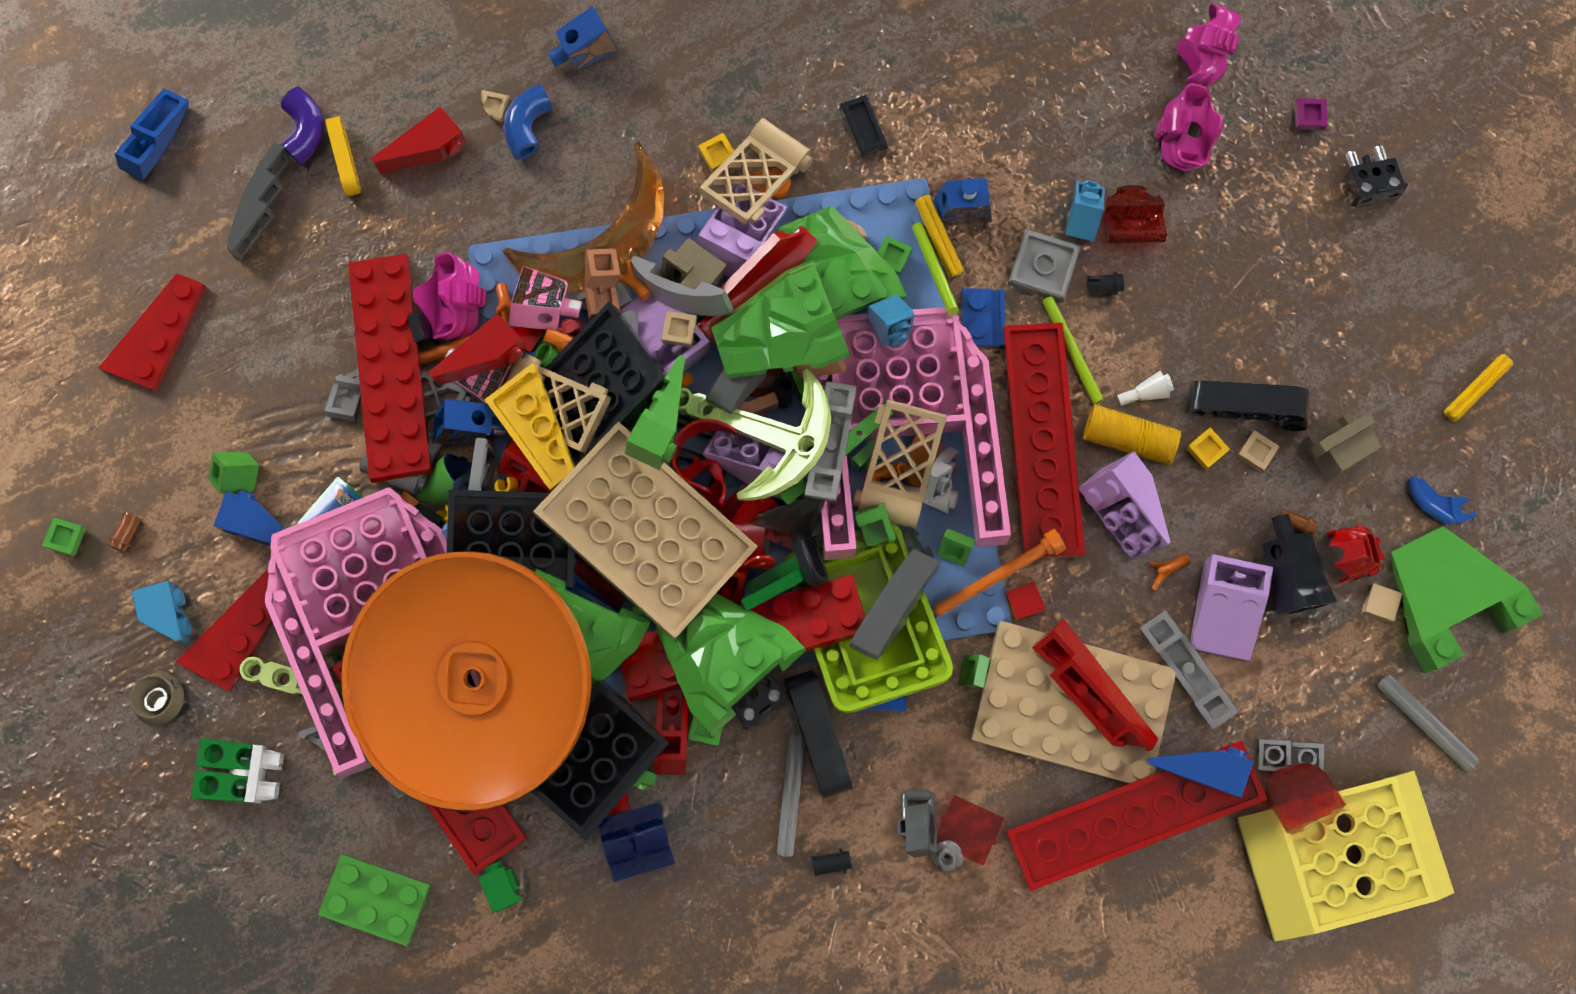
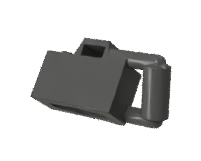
(918, 823)

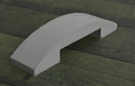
(704, 300)
(826, 474)
(1189, 669)

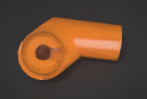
(557, 338)

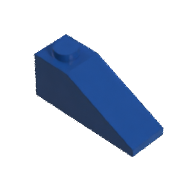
(246, 518)
(1215, 769)

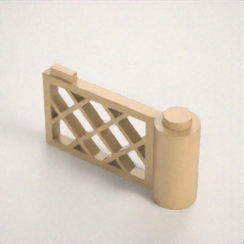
(774, 150)
(589, 421)
(901, 503)

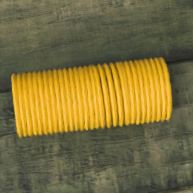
(1132, 435)

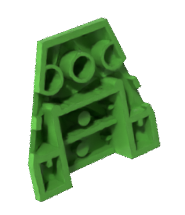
(848, 265)
(782, 327)
(607, 634)
(725, 657)

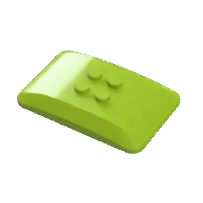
(910, 663)

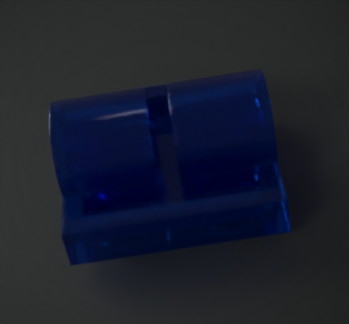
(636, 842)

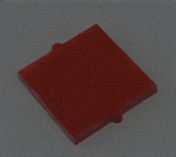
(970, 828)

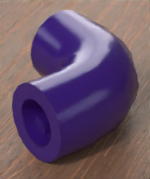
(308, 125)

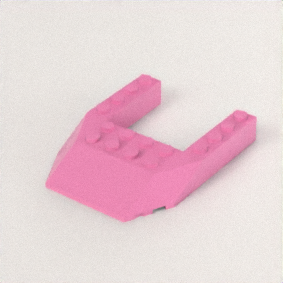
(935, 372)
(320, 583)

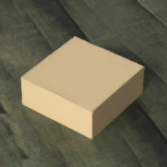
(679, 329)
(1257, 451)
(1381, 603)

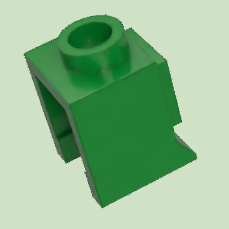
(500, 887)

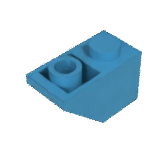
(1085, 210)
(891, 321)
(162, 610)

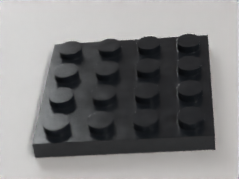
(611, 357)

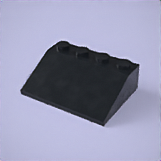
(506, 527)
(603, 764)

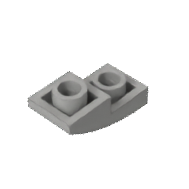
(941, 474)
(1280, 753)

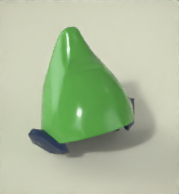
(446, 475)

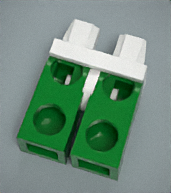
(246, 772)

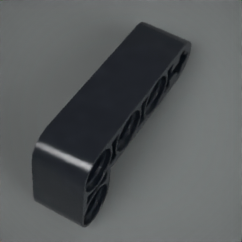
(1251, 402)
(818, 733)

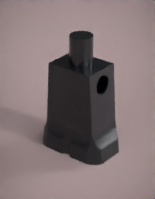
(1297, 570)

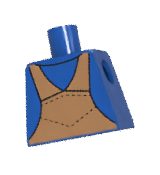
(583, 41)

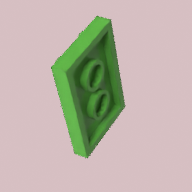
(374, 900)

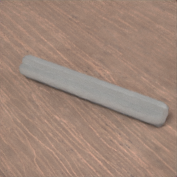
(1428, 722)
(791, 795)

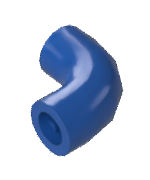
(519, 121)

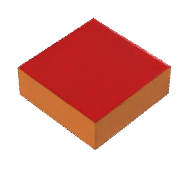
(1025, 601)

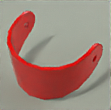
(688, 432)
(745, 521)

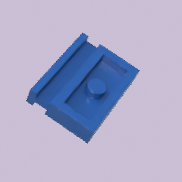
(984, 316)

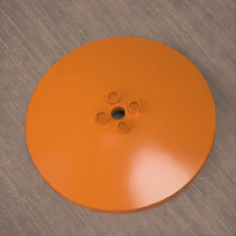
(412, 692)

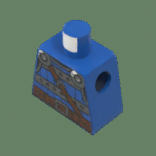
(964, 202)
(464, 422)

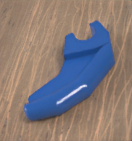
(1442, 508)

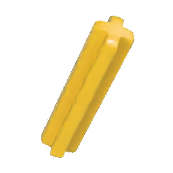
(939, 236)
(1478, 387)

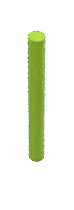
(935, 269)
(1074, 352)

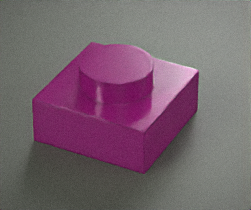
(1310, 114)

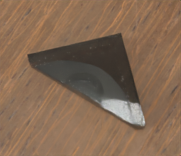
(796, 517)

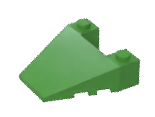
(656, 428)
(1447, 583)

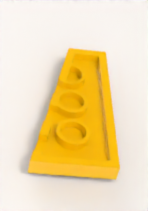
(532, 423)

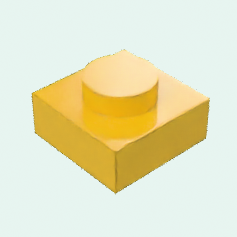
(715, 151)
(1207, 448)

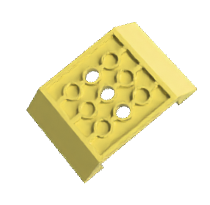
(1312, 884)

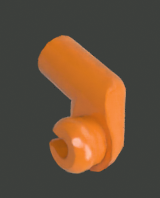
(884, 474)

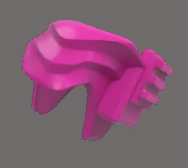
(1208, 44)
(1189, 108)
(457, 287)

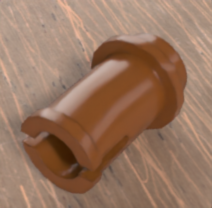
(1300, 523)
(124, 532)

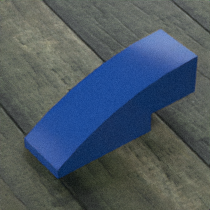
(151, 134)

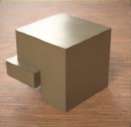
(692, 265)
(1342, 445)

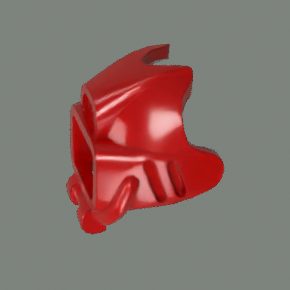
(718, 490)
(1357, 552)

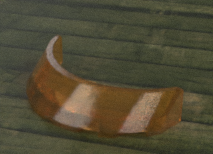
(630, 233)

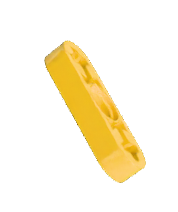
(343, 156)

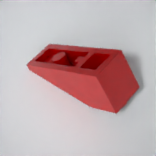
(424, 143)
(485, 350)
(673, 726)

